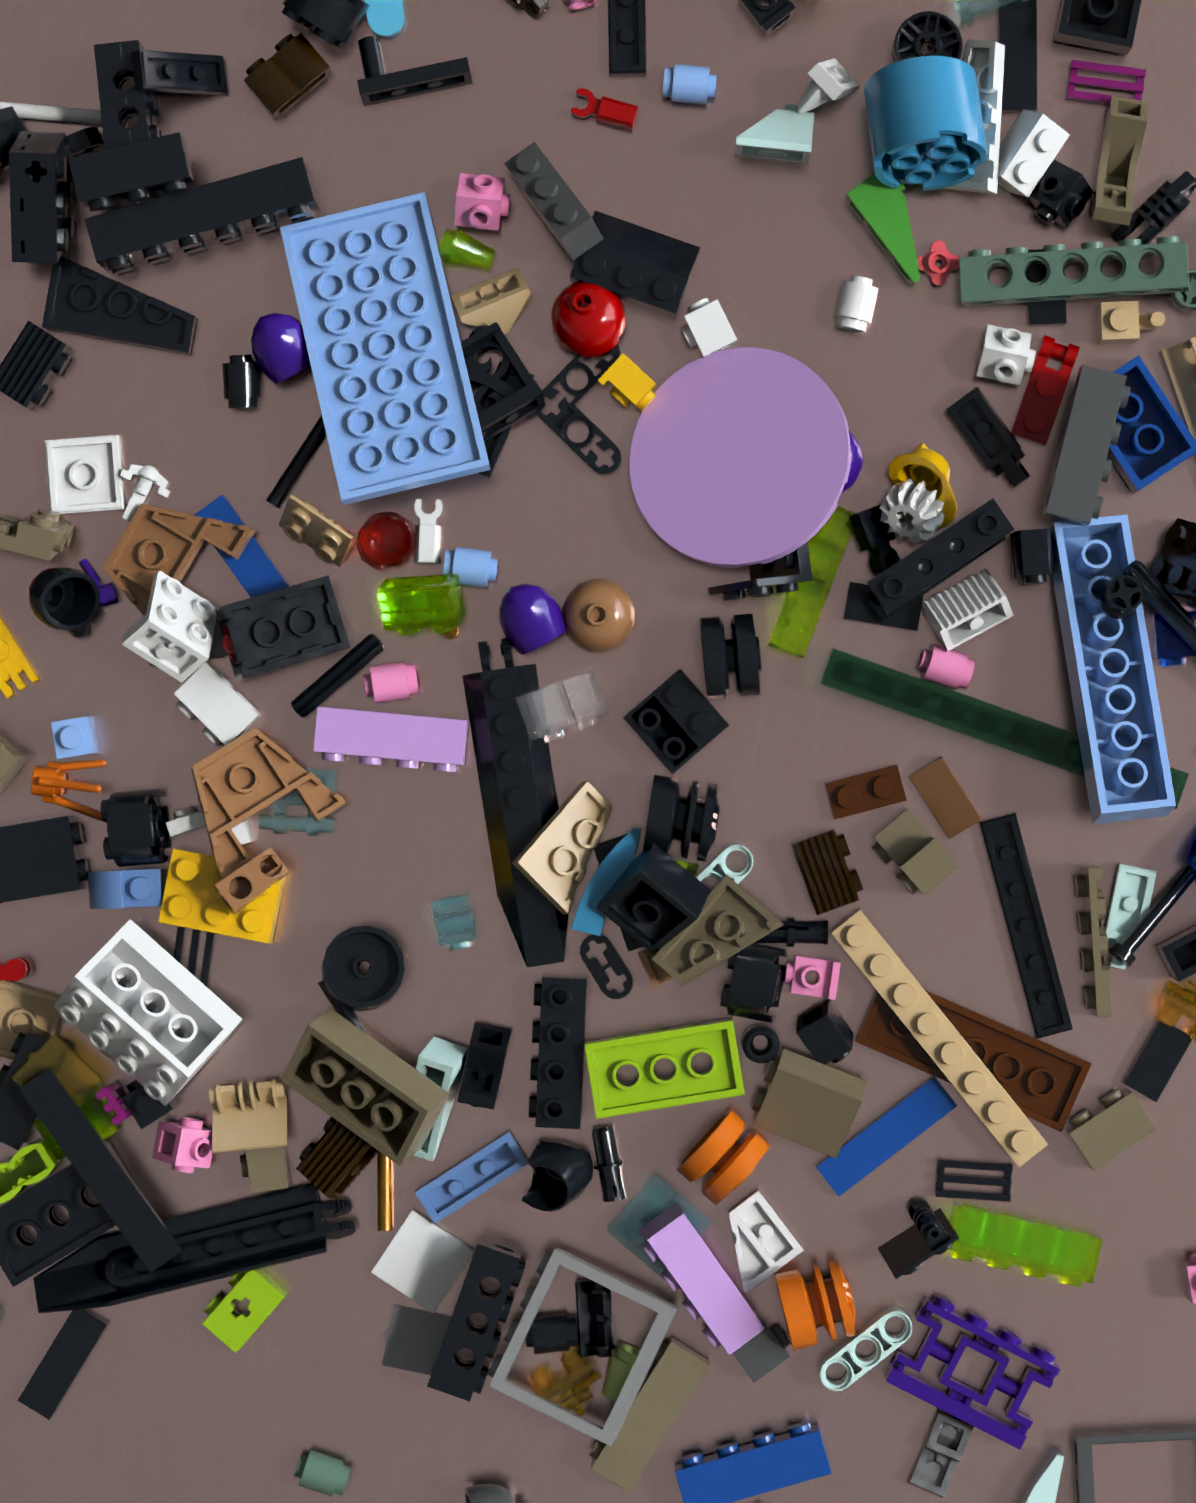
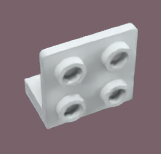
(174, 630)

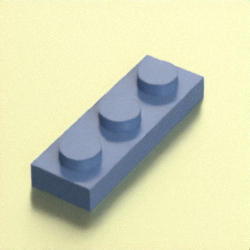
(471, 1177)

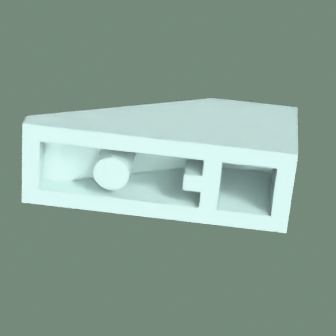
(444, 1065)

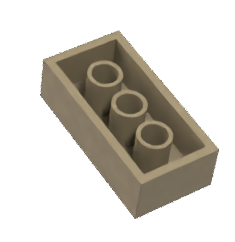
(365, 1086)

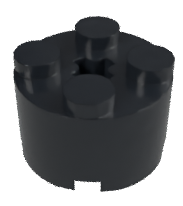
(333, 18)
(135, 828)
(754, 982)

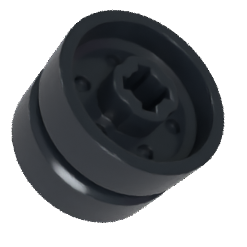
(927, 29)

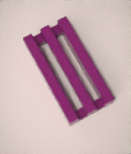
(1076, 66)
(114, 1103)

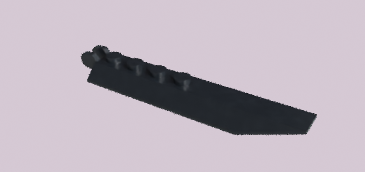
(516, 798)
(213, 1243)

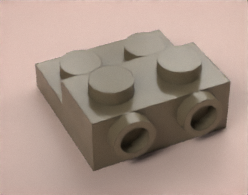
(37, 535)

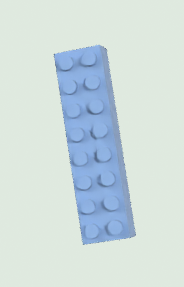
(1110, 676)

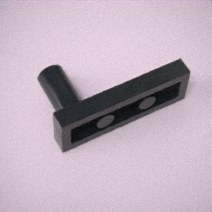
(383, 87)

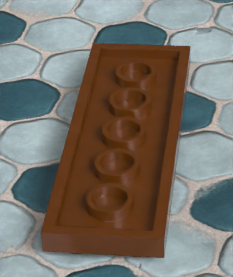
(1033, 1073)

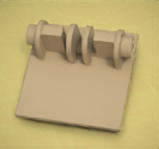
(305, 524)
(249, 1116)

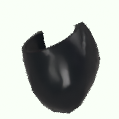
(559, 1175)

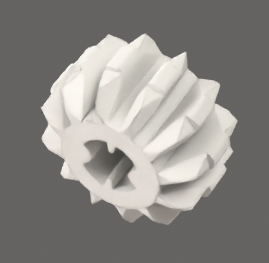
(912, 511)

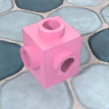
(480, 202)
(184, 1144)

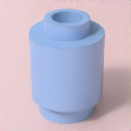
(689, 84)
(472, 566)

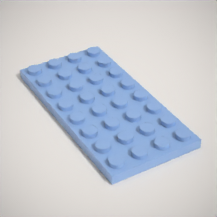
(384, 349)

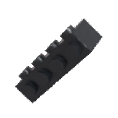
(560, 1052)

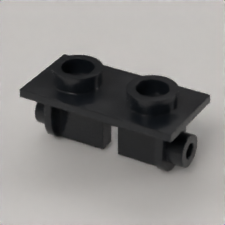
(594, 1319)

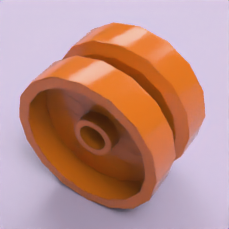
(728, 1161)

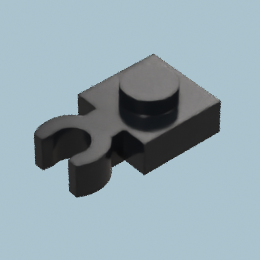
(874, 535)

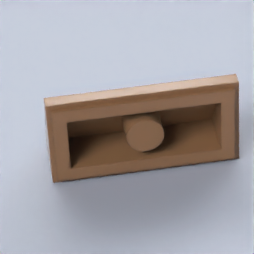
(945, 797)

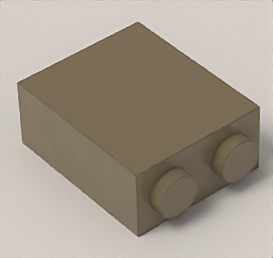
(808, 1102)

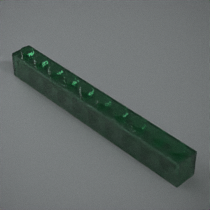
(961, 714)

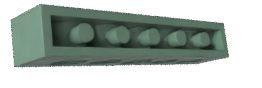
(1170, 278)

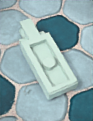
(1128, 905)

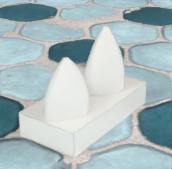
(828, 83)

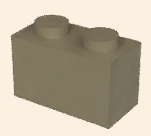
(1110, 1128)

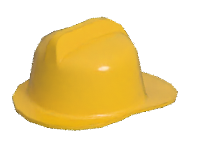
(931, 468)

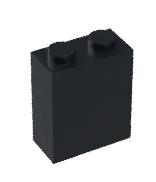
(41, 859)

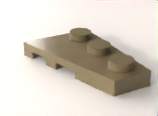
(724, 927)

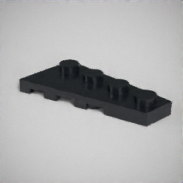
(106, 309)

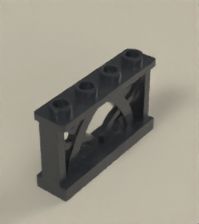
(510, 404)

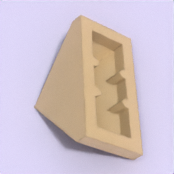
(493, 301)

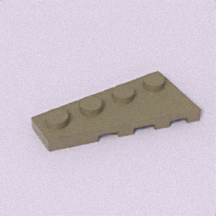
(1099, 994)

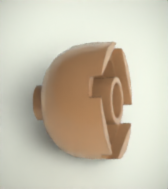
(598, 615)

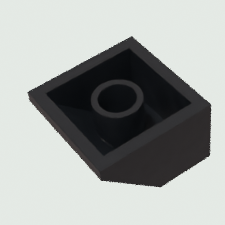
(654, 899)

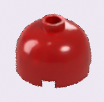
(587, 319)

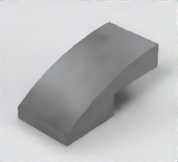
(940, 1454)

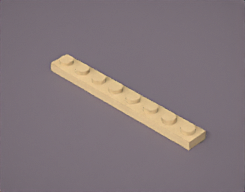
(939, 1038)

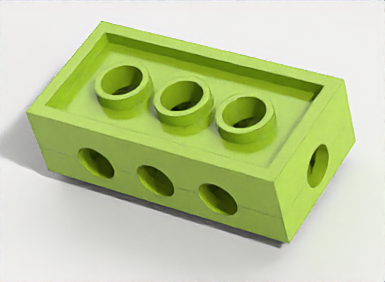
(651, 1091)

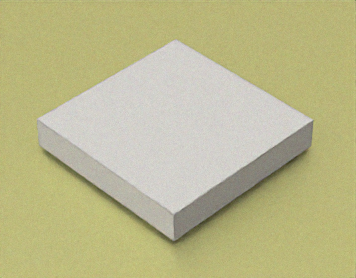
(85, 474)
(422, 1261)

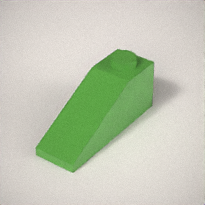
(887, 218)

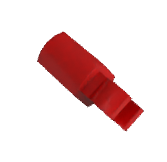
(607, 110)

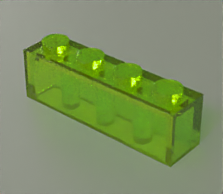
(1024, 1243)

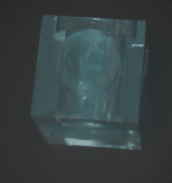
(454, 921)

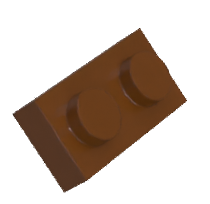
(865, 791)

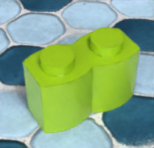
(26, 1168)

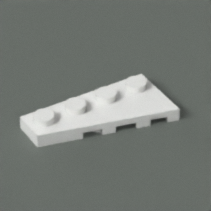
(988, 63)

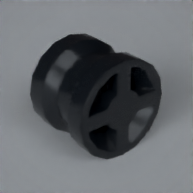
(1125, 589)

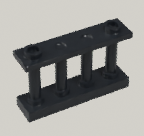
(937, 560)

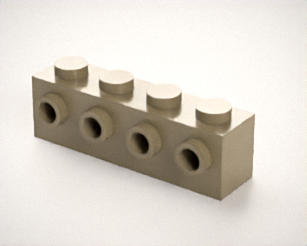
(654, 1410)

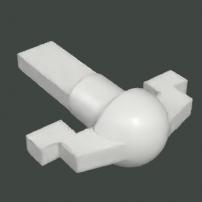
(147, 476)

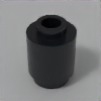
(241, 381)
(760, 1055)
(553, 1333)

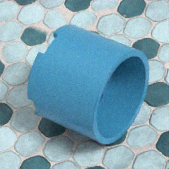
(925, 122)

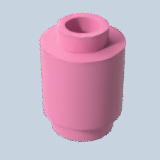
(946, 667)
(391, 681)

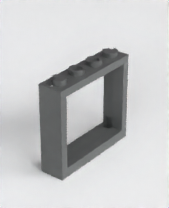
(1085, 1439)

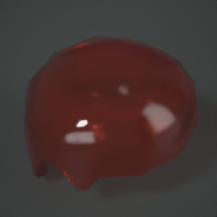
(385, 540)

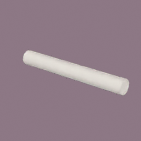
(55, 113)

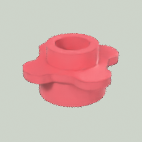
(938, 252)

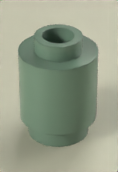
(322, 1473)

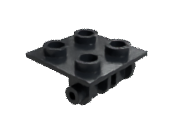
(926, 1238)

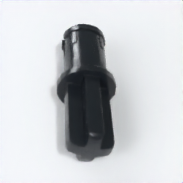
(608, 1163)

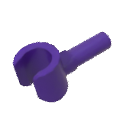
(107, 592)

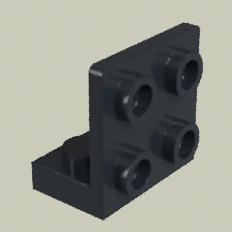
(780, 574)

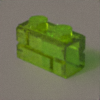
(421, 603)

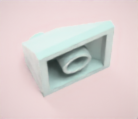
(779, 136)

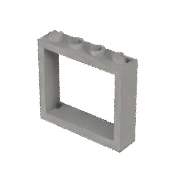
(518, 1331)

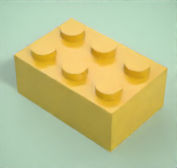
(195, 904)

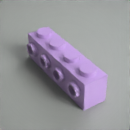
(390, 736)
(701, 1279)

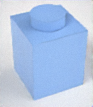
(75, 737)

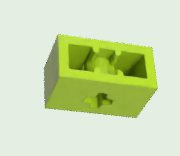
(237, 1328)

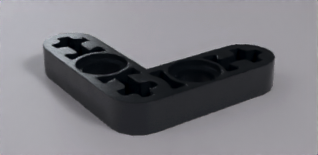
(570, 413)

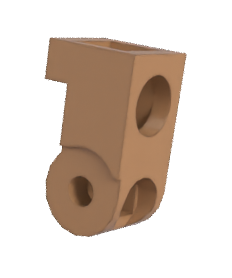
(251, 880)

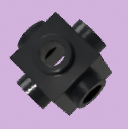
(1060, 195)

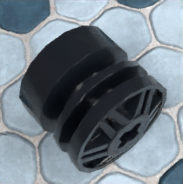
(681, 817)

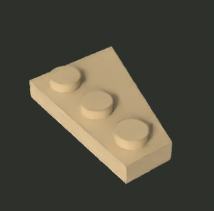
(561, 849)

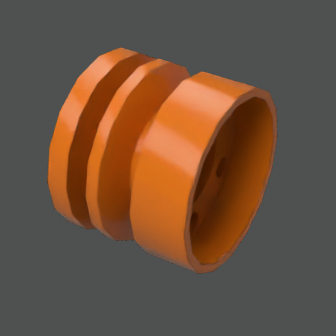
(815, 1304)

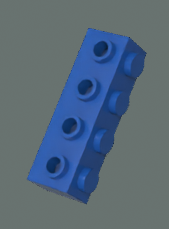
(755, 1467)

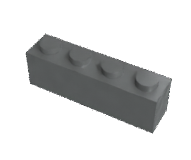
(1085, 446)

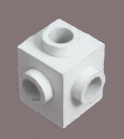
(1005, 355)

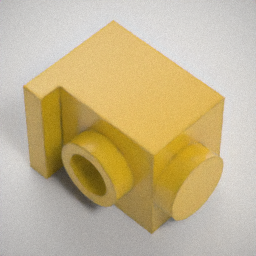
(628, 383)

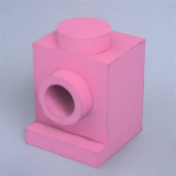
(828, 976)

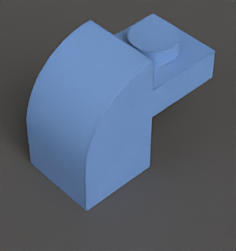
(125, 888)

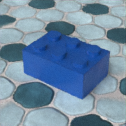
(1151, 431)

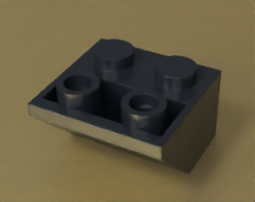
(676, 721)

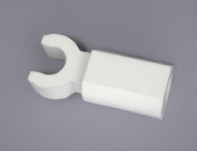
(427, 534)

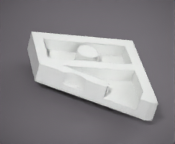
(760, 1240)

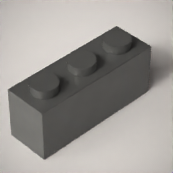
(553, 201)

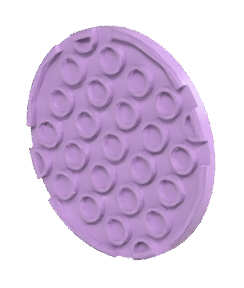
(740, 457)

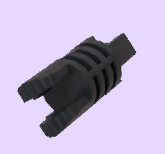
(1160, 209)

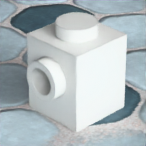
(707, 327)

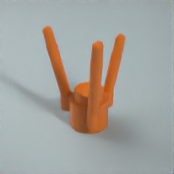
(50, 782)

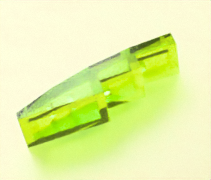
(805, 606)

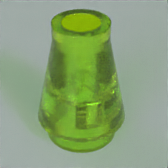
(464, 250)

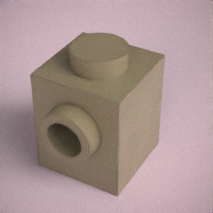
(266, 1169)

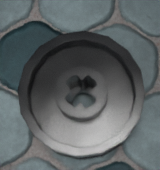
(730, 656)
(357, 990)

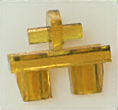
(1176, 1002)
(580, 1374)

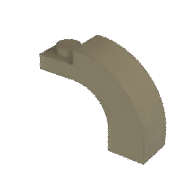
(1119, 160)

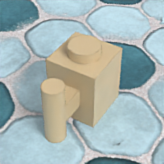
(1122, 322)

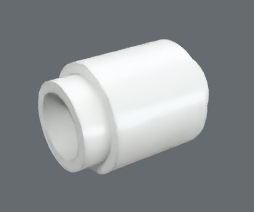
(856, 304)

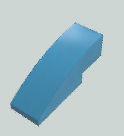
(588, 917)

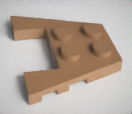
(166, 543)
(243, 782)

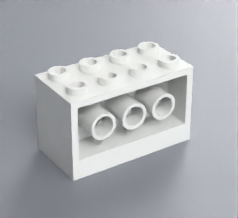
(147, 1012)

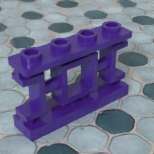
(959, 1398)

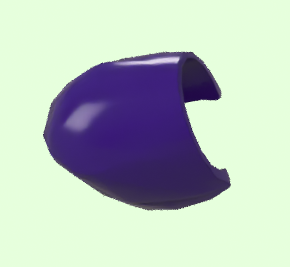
(279, 346)
(530, 617)

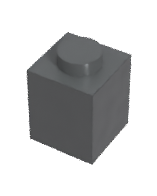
(763, 1352)

